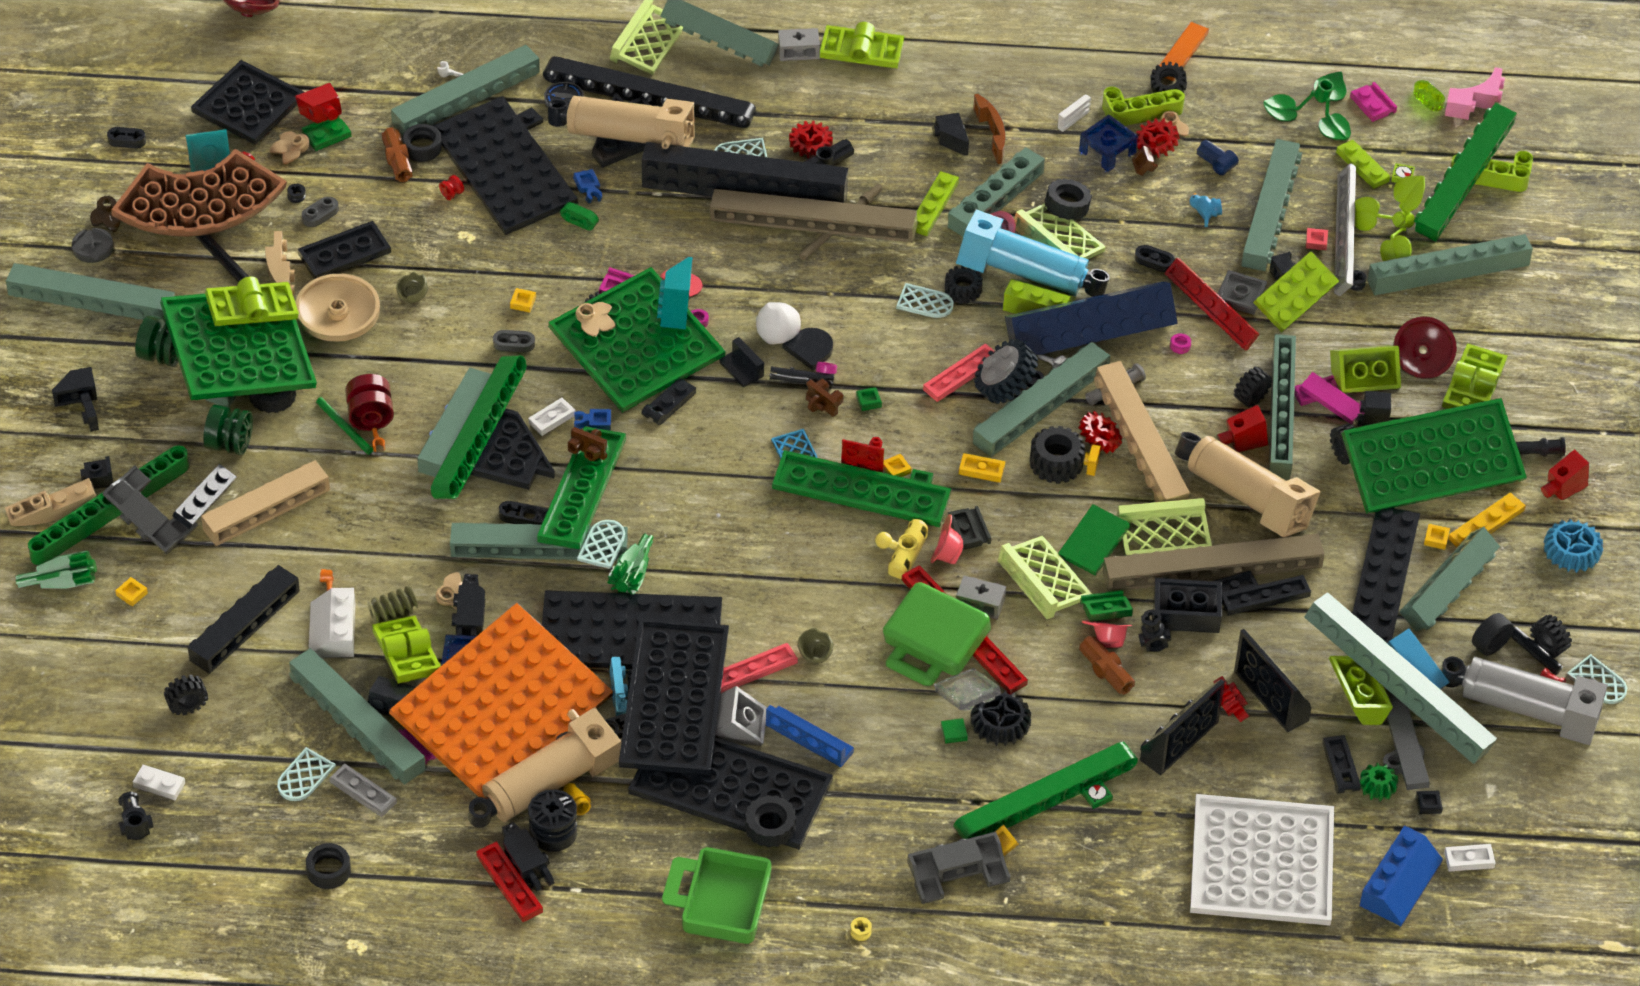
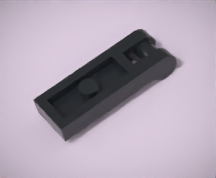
(669, 401)
(1341, 763)

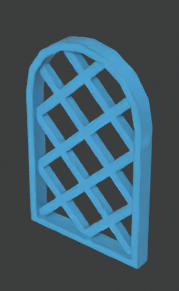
(797, 439)

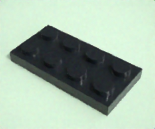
(344, 250)

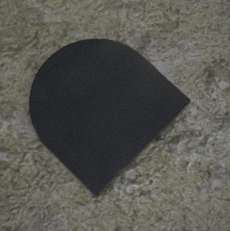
(810, 346)

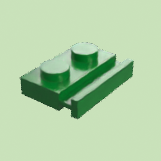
(326, 133)
(1106, 606)

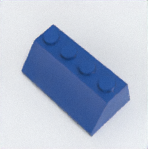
(1401, 876)

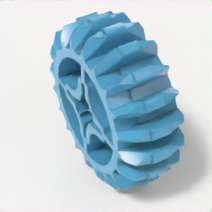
(1573, 545)

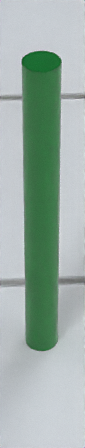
(344, 425)

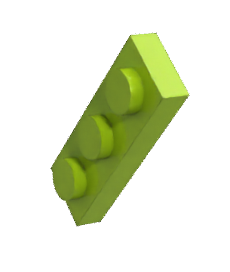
(1365, 165)

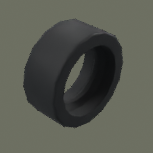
(422, 131)
(1492, 634)
(324, 851)

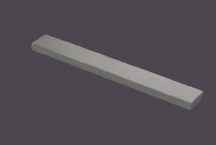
(1345, 229)

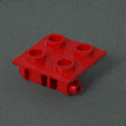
(863, 455)

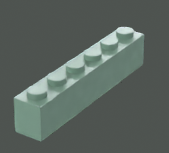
(719, 30)
(451, 422)
(1450, 579)

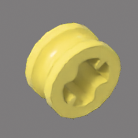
(865, 924)

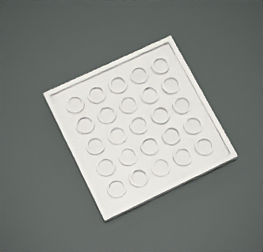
(1262, 859)

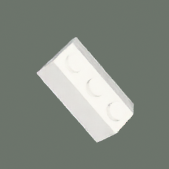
(333, 623)

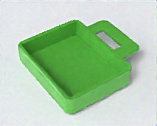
(934, 631)
(723, 894)

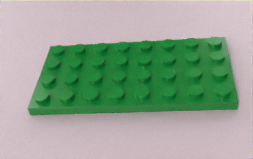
(1433, 455)

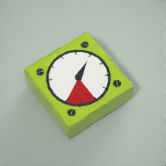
(1402, 171)

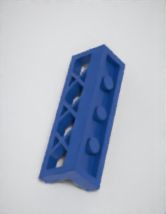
(808, 735)

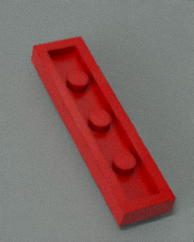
(509, 881)

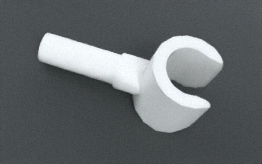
(444, 71)
(1054, 362)

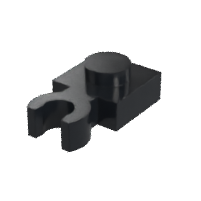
(89, 415)

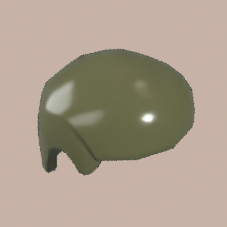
(412, 288)
(815, 646)

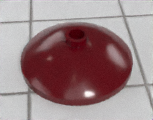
(252, 7)
(1427, 334)

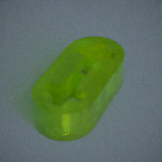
(1429, 95)

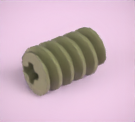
(393, 604)

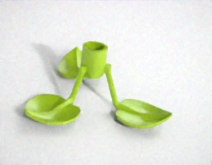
(1409, 193)

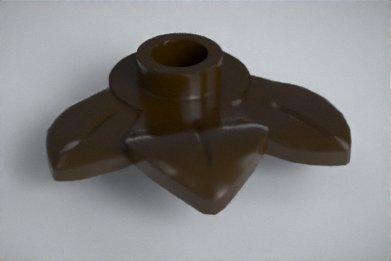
(103, 214)

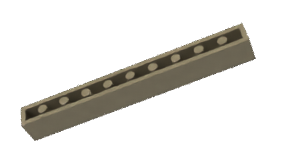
(813, 215)
(1214, 561)

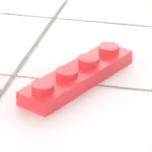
(956, 375)

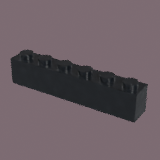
(243, 619)

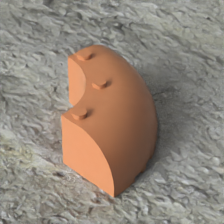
(198, 200)

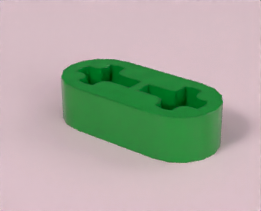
(579, 216)

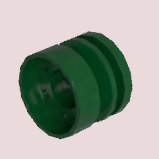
(155, 342)
(228, 429)

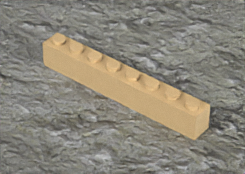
(1140, 433)

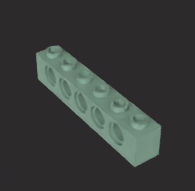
(998, 189)

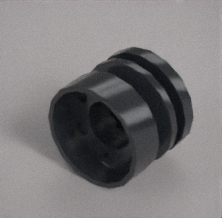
(553, 820)

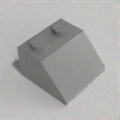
(741, 718)

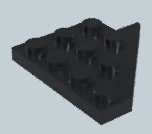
(610, 150)
(512, 454)

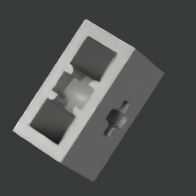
(798, 44)
(982, 595)

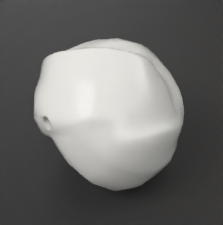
(777, 323)

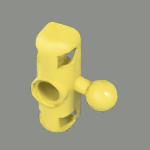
(905, 549)

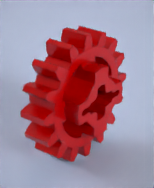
(1157, 137)
(809, 138)
(1100, 431)
(1233, 700)

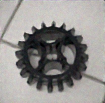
(1013, 724)

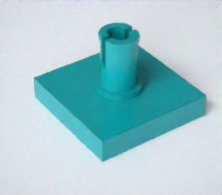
(207, 149)

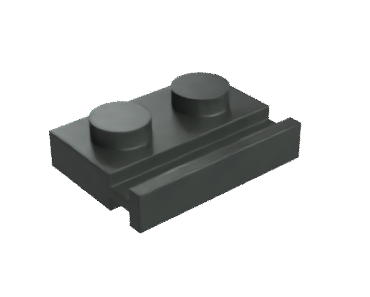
(970, 527)

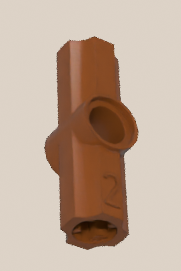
(397, 154)
(1107, 665)

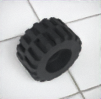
(1060, 442)

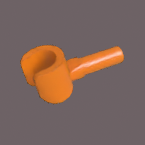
(377, 440)
(327, 577)

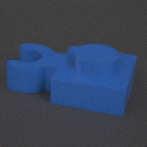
(588, 182)
(596, 419)

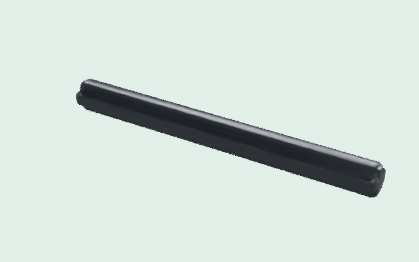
(222, 257)

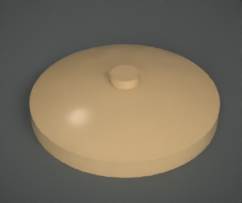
(337, 307)

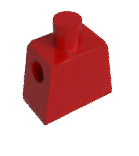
(319, 104)
(1245, 430)
(1567, 476)

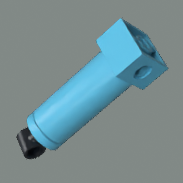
(990, 245)

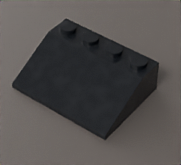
(1270, 684)
(1183, 730)

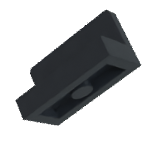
(743, 363)

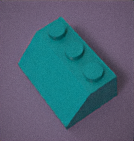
(675, 295)

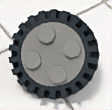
(1006, 371)

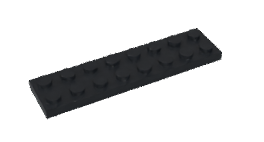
(1385, 570)

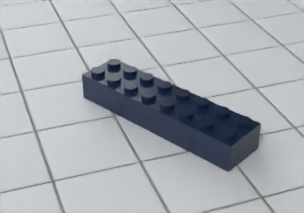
(1094, 318)

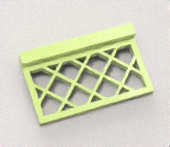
(632, 32)
(1038, 231)
(1164, 511)
(1031, 582)

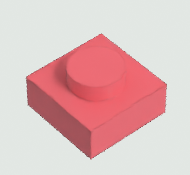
(1316, 239)

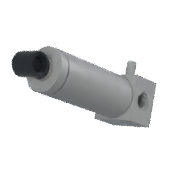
(1532, 695)

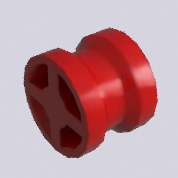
(451, 187)

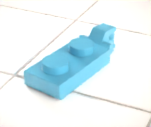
(620, 690)

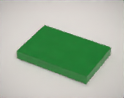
(1094, 539)

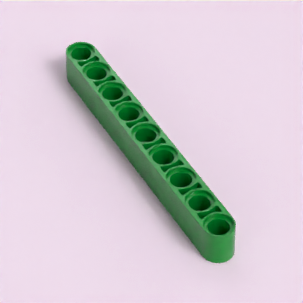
(478, 427)
(100, 511)
(1046, 792)

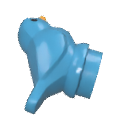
(1206, 207)

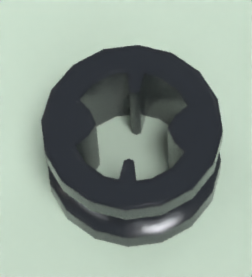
(296, 198)
(1359, 280)

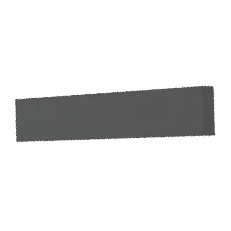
(1406, 745)

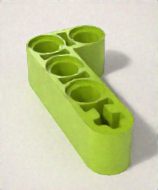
(1143, 107)
(1507, 175)

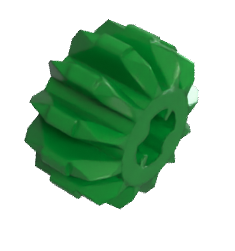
(1378, 782)

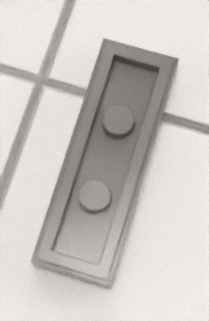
(363, 790)

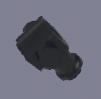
(1153, 633)
(134, 822)

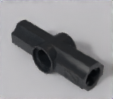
(833, 154)

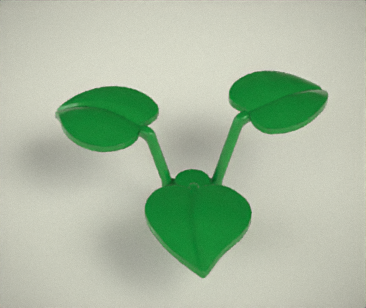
(1326, 89)

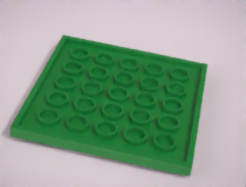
(638, 354)
(236, 356)

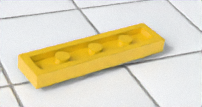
(1491, 518)

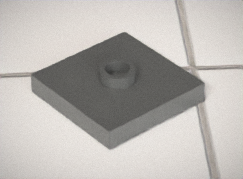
(1241, 291)

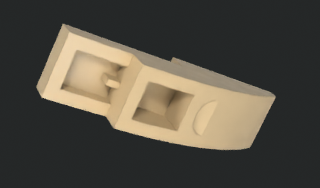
(277, 264)
(47, 508)

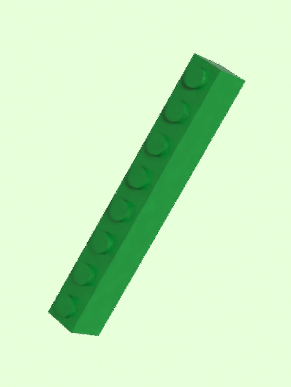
(1465, 171)

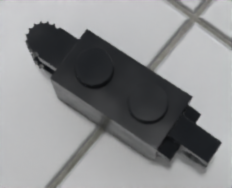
(470, 607)
(526, 856)

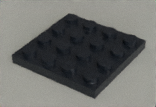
(247, 102)

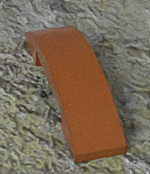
(986, 112)

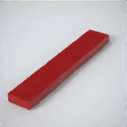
(1212, 304)

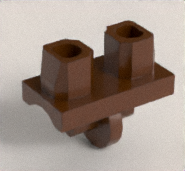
(821, 399)
(589, 443)

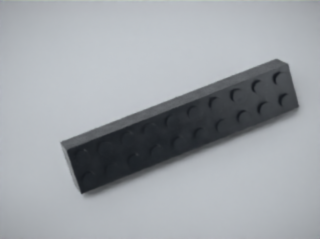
(703, 170)

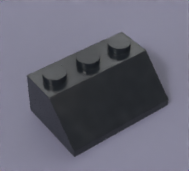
(1189, 604)

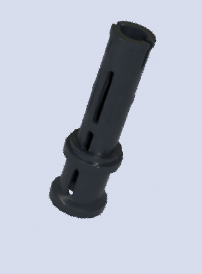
(1543, 447)

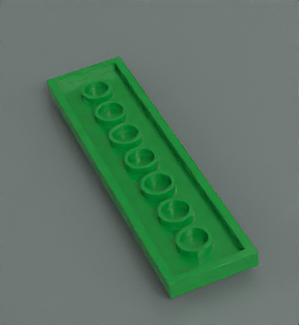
(861, 488)
(580, 494)

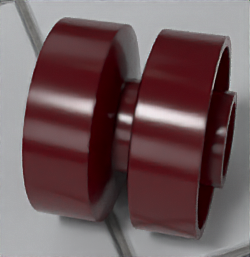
(369, 402)

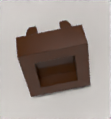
(1144, 161)

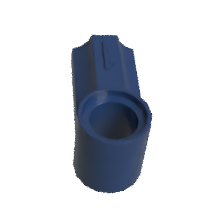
(1221, 160)

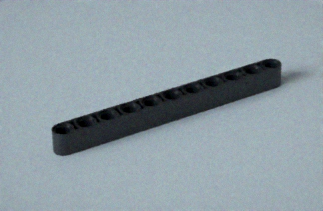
(631, 86)

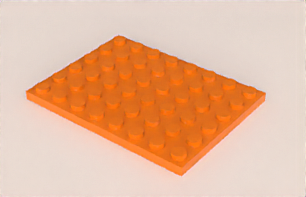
(499, 699)

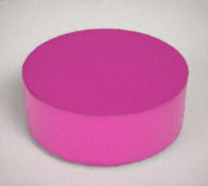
(702, 316)
(1180, 343)
(828, 368)

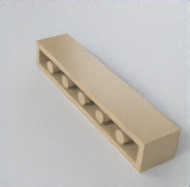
(265, 503)

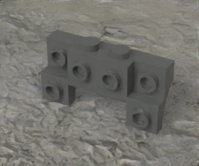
(143, 514)
(955, 861)

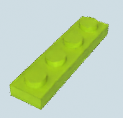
(935, 202)

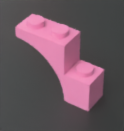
(1464, 100)

